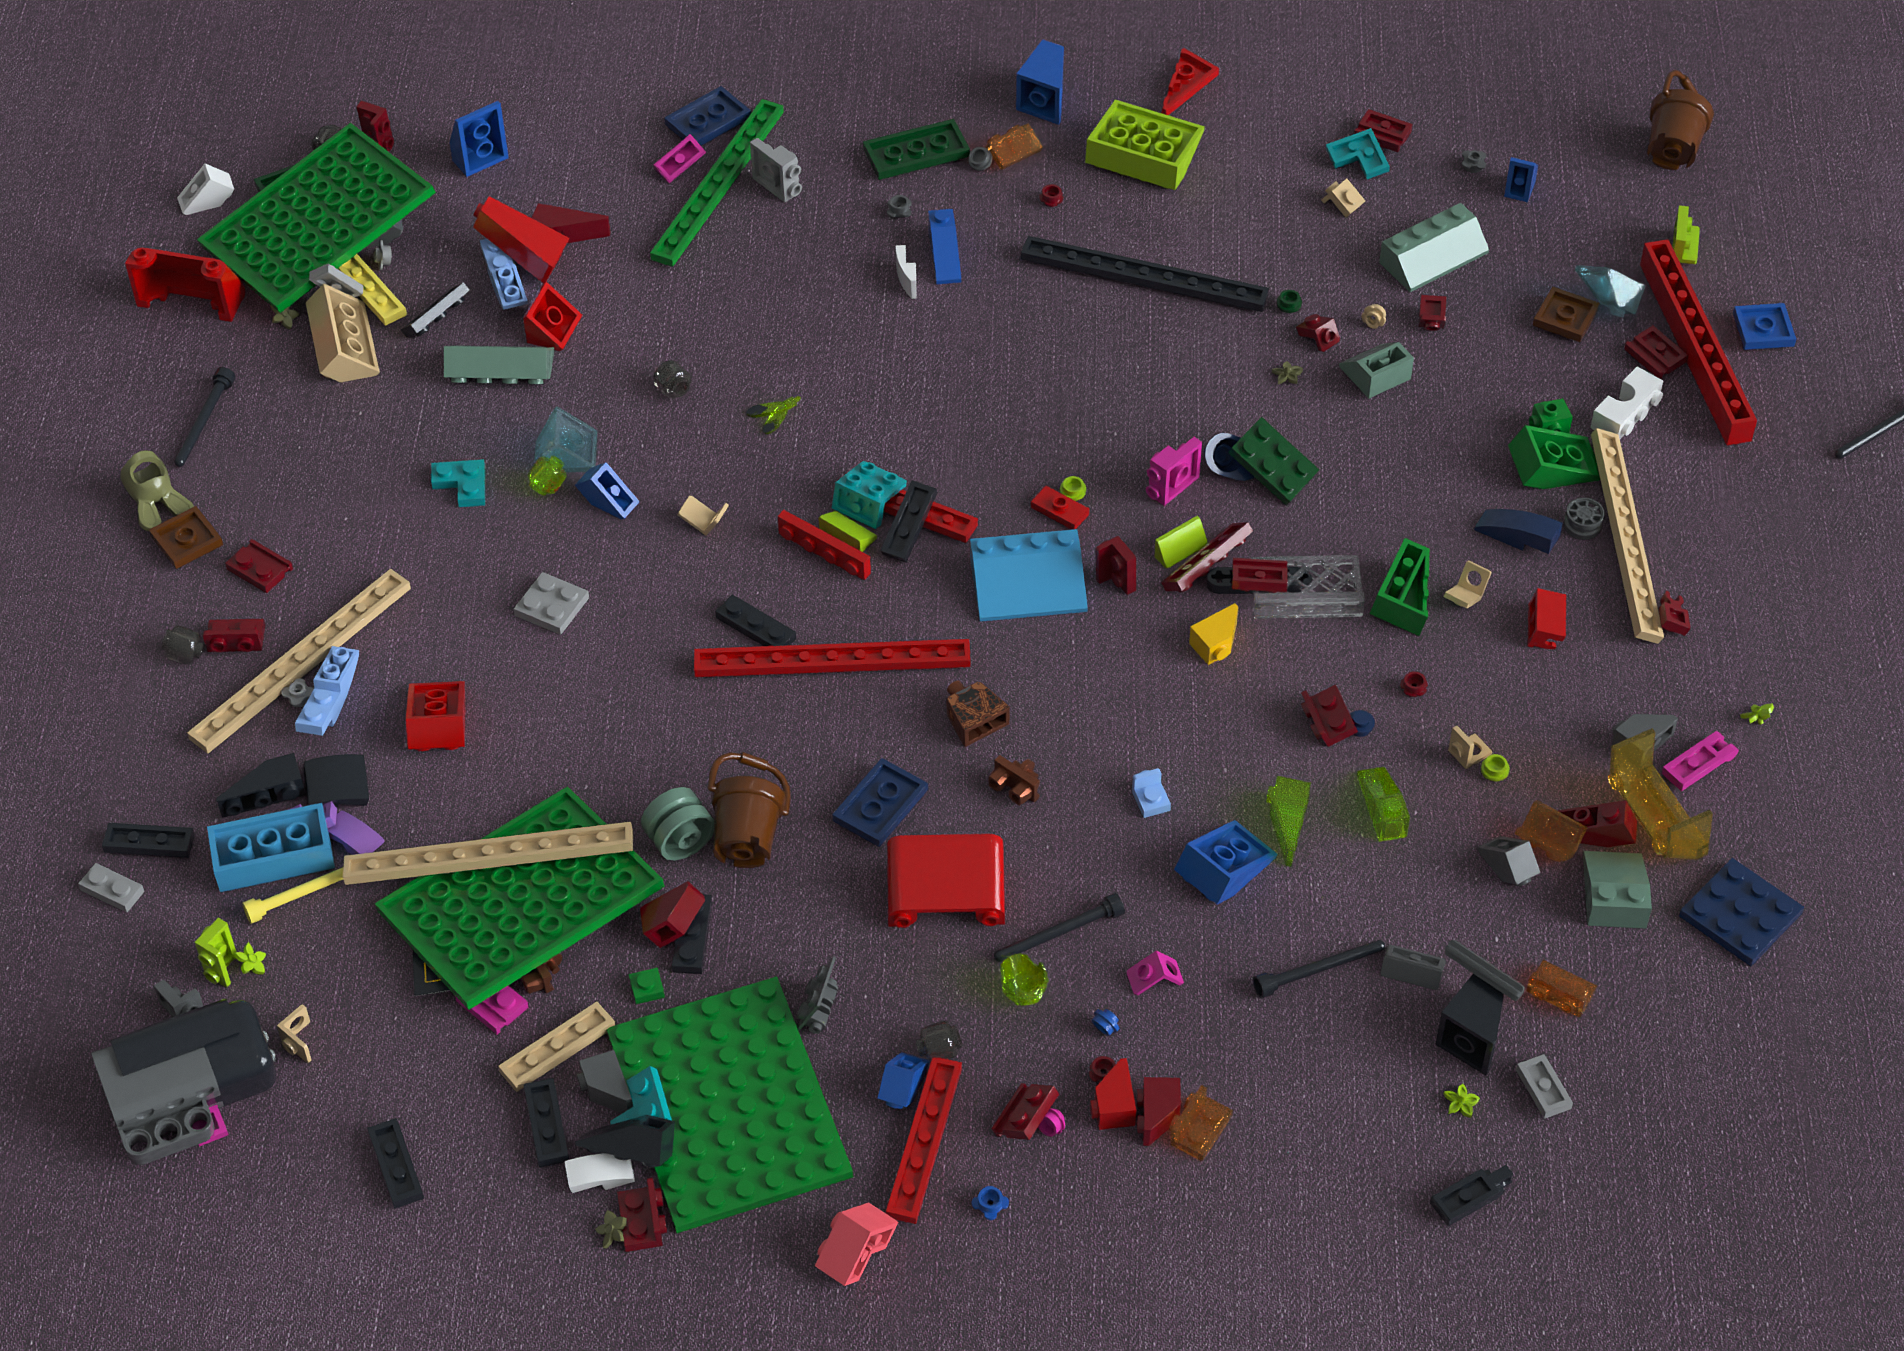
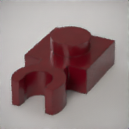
(1672, 616)

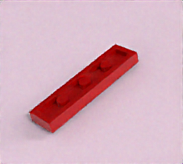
(940, 519)
(824, 545)

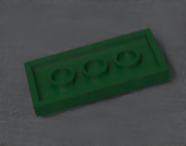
(916, 149)

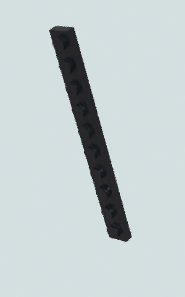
(1145, 273)

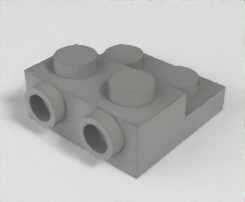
(775, 169)

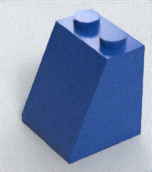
(1041, 83)

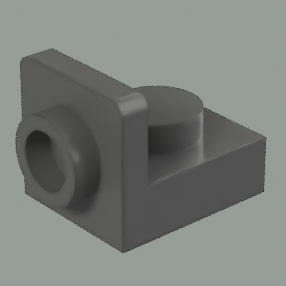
(174, 1001)

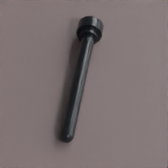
(222, 380)
(1870, 435)
(1110, 907)
(1266, 984)

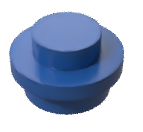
(1105, 1022)

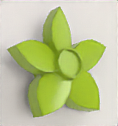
(1758, 713)
(251, 961)
(1461, 1101)

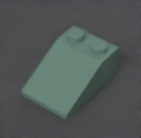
(1616, 889)

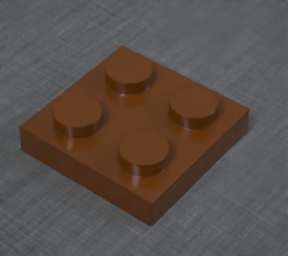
(1566, 314)
(186, 537)

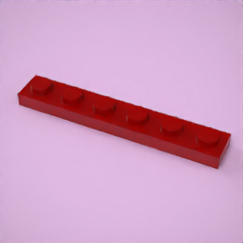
(924, 1140)

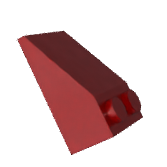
(436, 715)

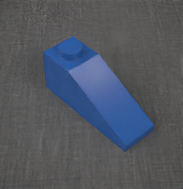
(944, 246)

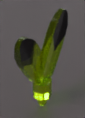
(776, 410)

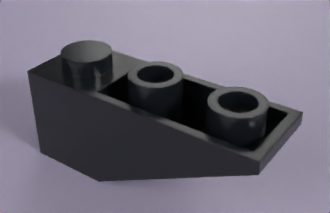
(265, 785)
(638, 1139)

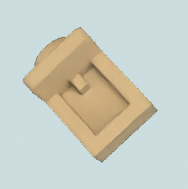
(1344, 197)

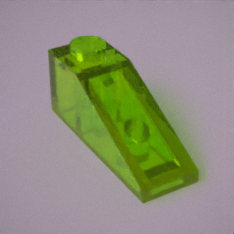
(1384, 804)
(1287, 813)

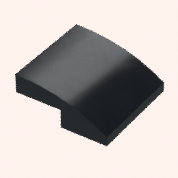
(336, 780)

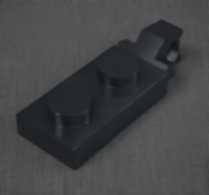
(1470, 1194)

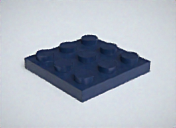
(1741, 911)

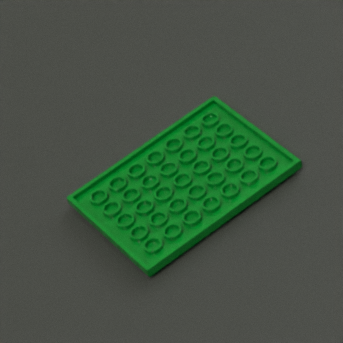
(316, 216)
(504, 921)
(740, 1103)

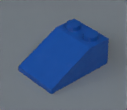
(479, 139)
(1223, 861)

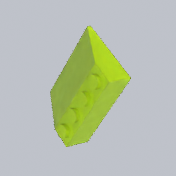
(1143, 144)

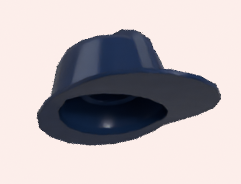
(1221, 461)

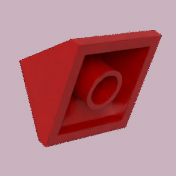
(550, 319)

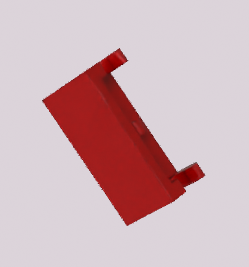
(1546, 619)

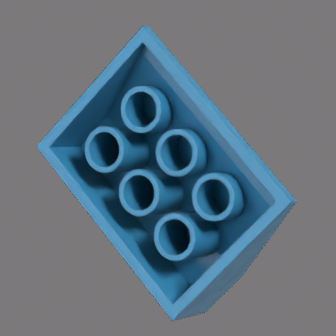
(1028, 575)

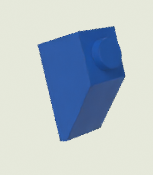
(1520, 179)
(607, 491)
(902, 1080)

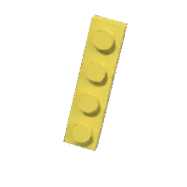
(375, 292)

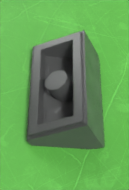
(1413, 967)

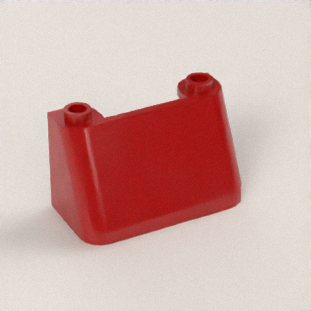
(161, 272)
(945, 876)

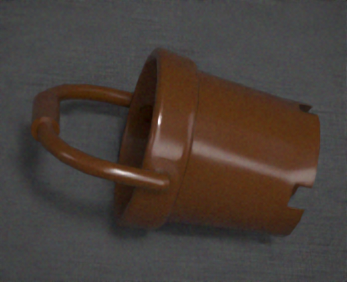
(1678, 123)
(746, 811)

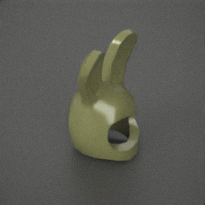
(151, 486)

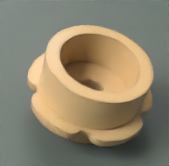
(1376, 311)

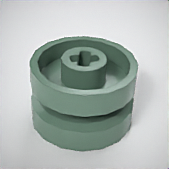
(678, 823)

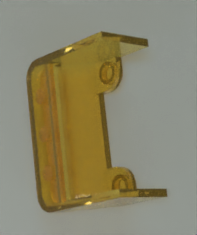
(1653, 802)

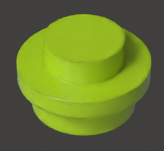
(1073, 488)
(1495, 768)

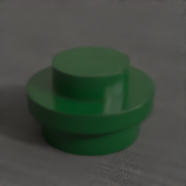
(1289, 301)

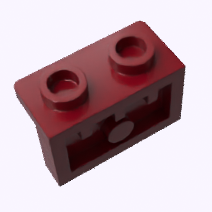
(375, 124)
(1117, 563)
(234, 635)
(1329, 715)
(643, 1223)

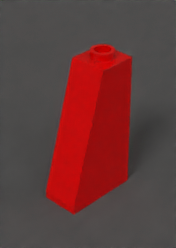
(520, 237)

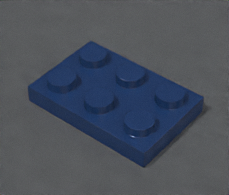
(708, 116)
(880, 802)

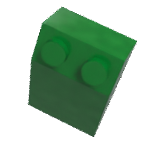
(1553, 458)

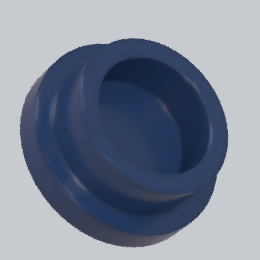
(1363, 721)

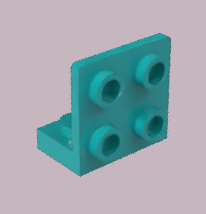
(864, 493)

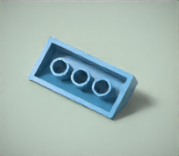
(270, 847)

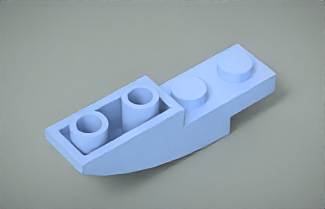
(503, 276)
(329, 691)

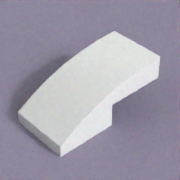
(906, 272)
(598, 1170)

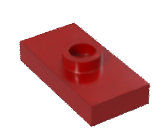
(1060, 508)

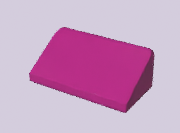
(679, 159)

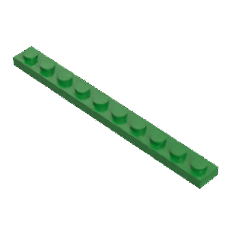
(715, 184)

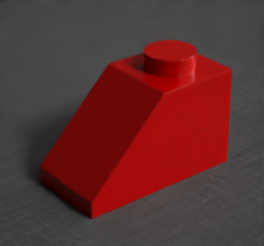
(1114, 1099)

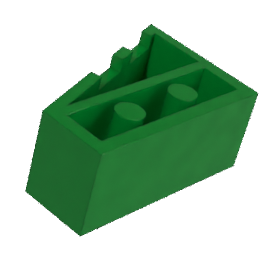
(1404, 590)

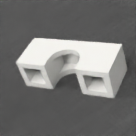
(1638, 394)

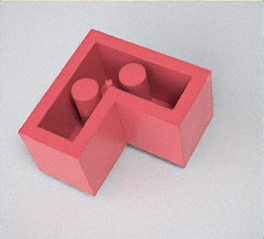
(853, 1239)

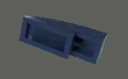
(1520, 528)

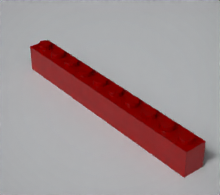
(1699, 341)

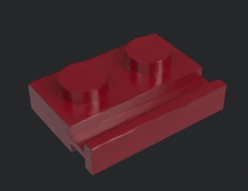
(1389, 131)
(1656, 352)
(259, 566)
(1259, 575)
(1025, 1111)

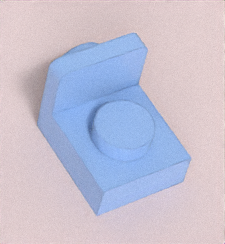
(1150, 793)

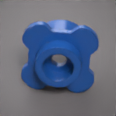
(988, 1194)

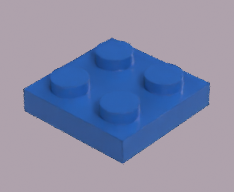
(1764, 326)

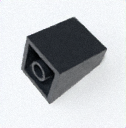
(1471, 1024)

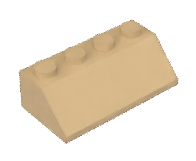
(341, 335)

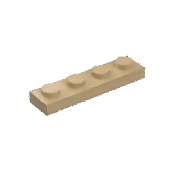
(556, 1046)

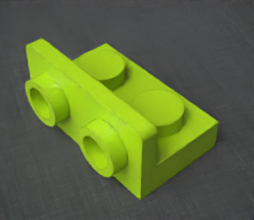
(1685, 237)

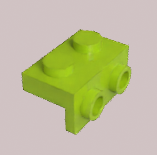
(216, 952)

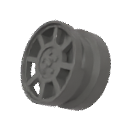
(1583, 520)

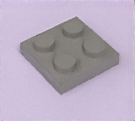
(551, 603)

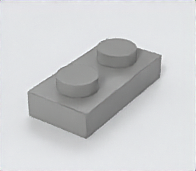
(335, 278)
(111, 887)
(1544, 1086)

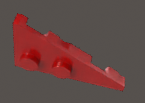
(1189, 77)

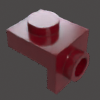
(1432, 312)
(1321, 329)

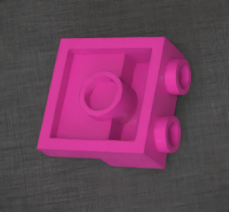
(1173, 470)

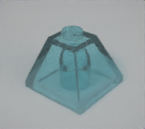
(1612, 289)
(568, 440)

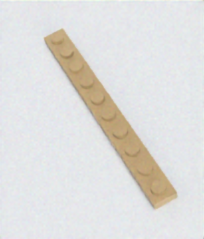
(1627, 536)
(298, 661)
(488, 853)

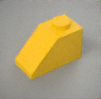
(1215, 635)

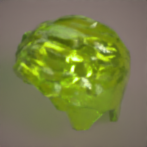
(1023, 979)

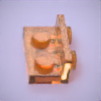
(1014, 145)
(1551, 832)
(1561, 988)
(1199, 1124)

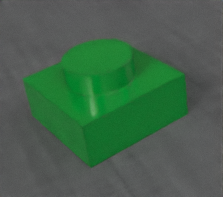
(646, 986)

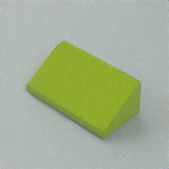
(846, 530)
(1180, 542)

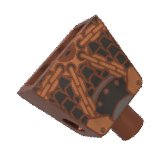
(975, 711)

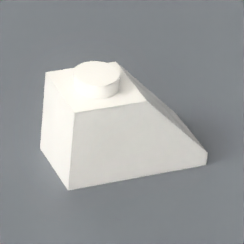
(206, 190)

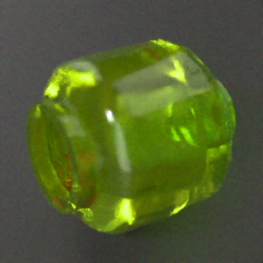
(547, 475)

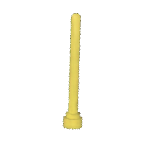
(256, 909)

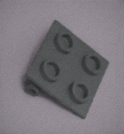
(820, 999)

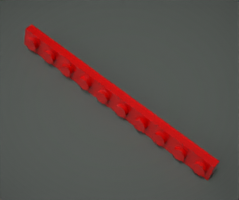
(832, 657)

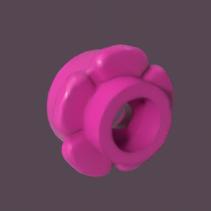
(1052, 1123)

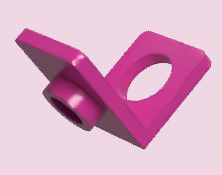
(1151, 971)

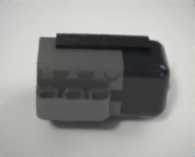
(180, 1068)

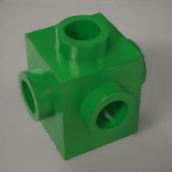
(1551, 416)

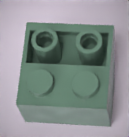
(1379, 368)

